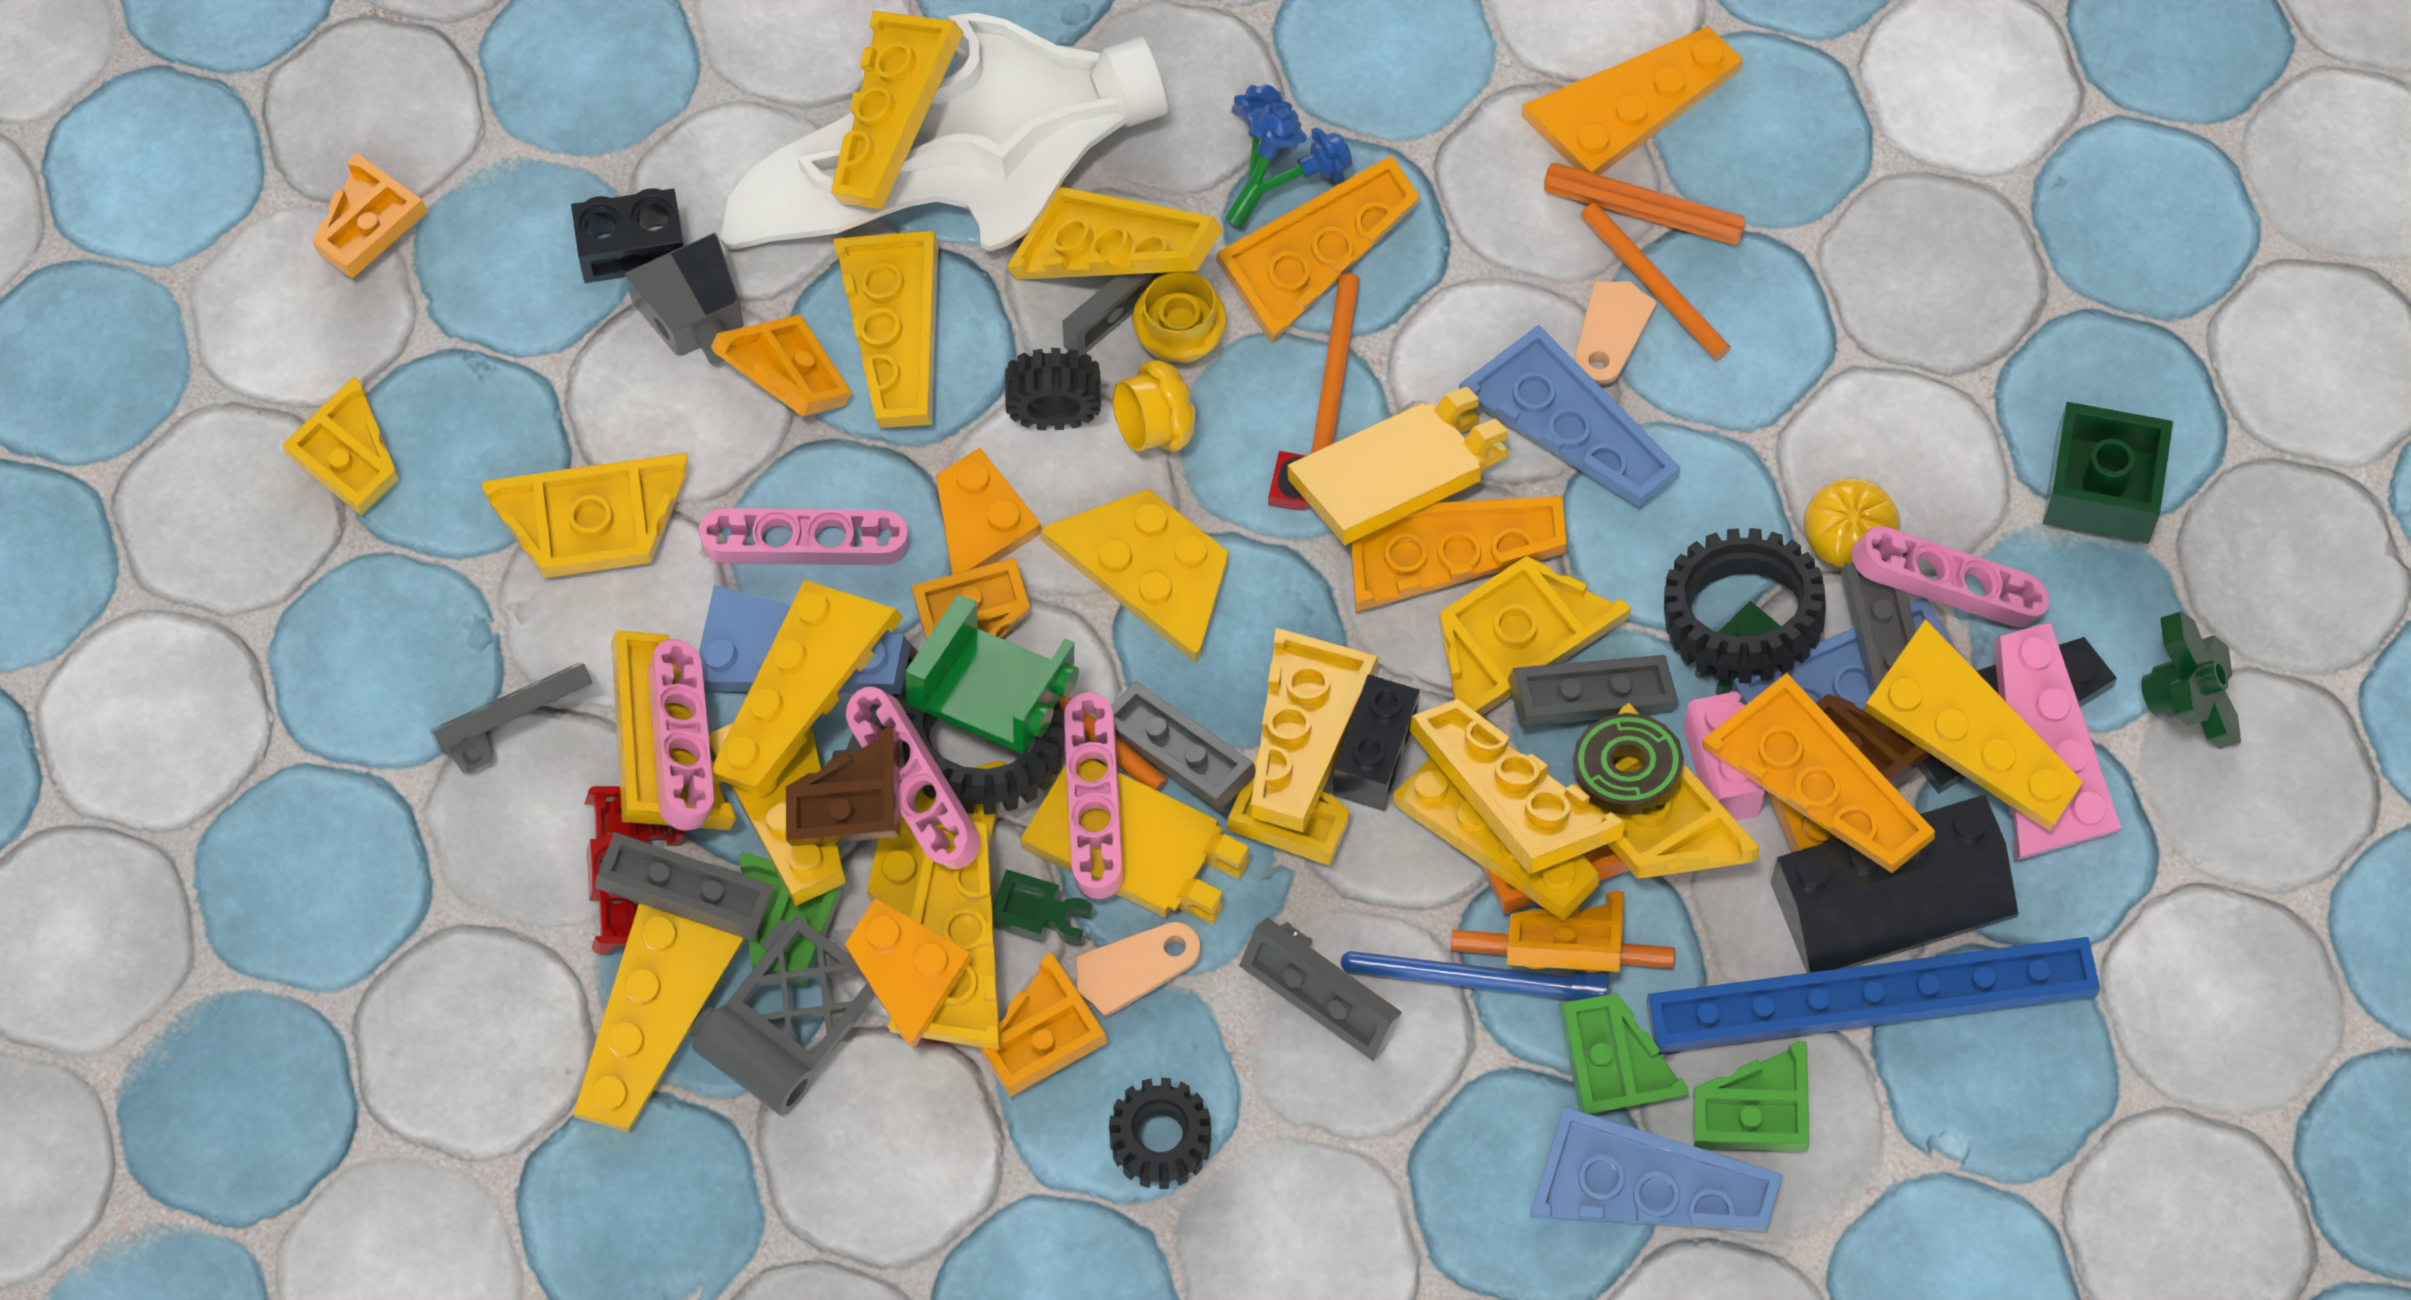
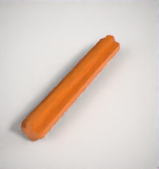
(1644, 203)

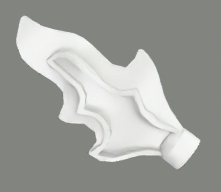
(990, 142)

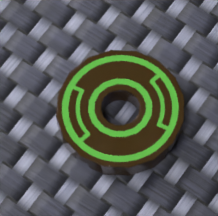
(1633, 737)

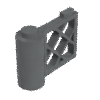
(757, 1051)

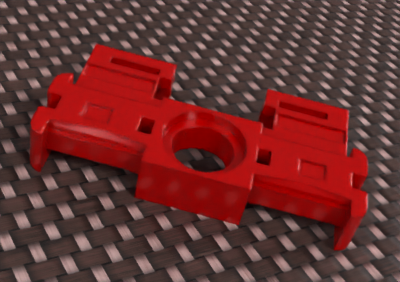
(618, 918)

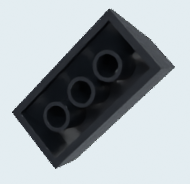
(1857, 912)

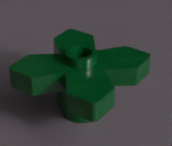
(2193, 682)

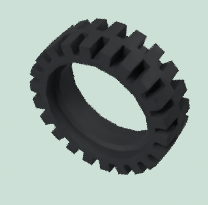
(1740, 557)
(998, 783)

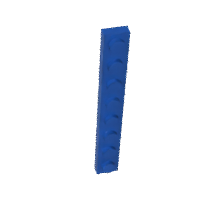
(1872, 995)

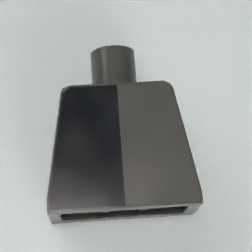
(688, 296)

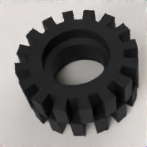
(1053, 389)
(1153, 1101)

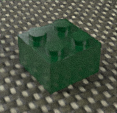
(2108, 472)

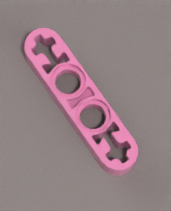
(803, 546)
(1950, 583)
(683, 734)
(917, 773)
(1093, 795)

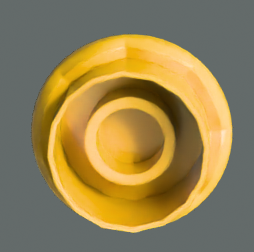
(1179, 317)
(1154, 408)
(1844, 514)

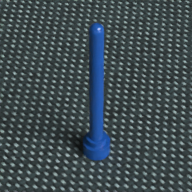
(1576, 988)

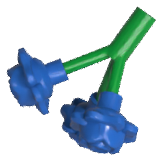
(1276, 126)

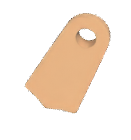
(1612, 328)
(1134, 966)

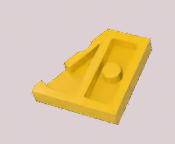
(345, 449)
(1317, 841)

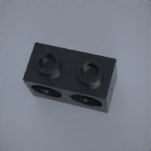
(630, 242)
(1375, 743)

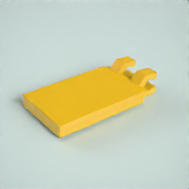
(1399, 465)
(1160, 845)

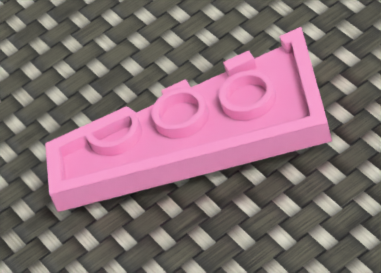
(2040, 691)

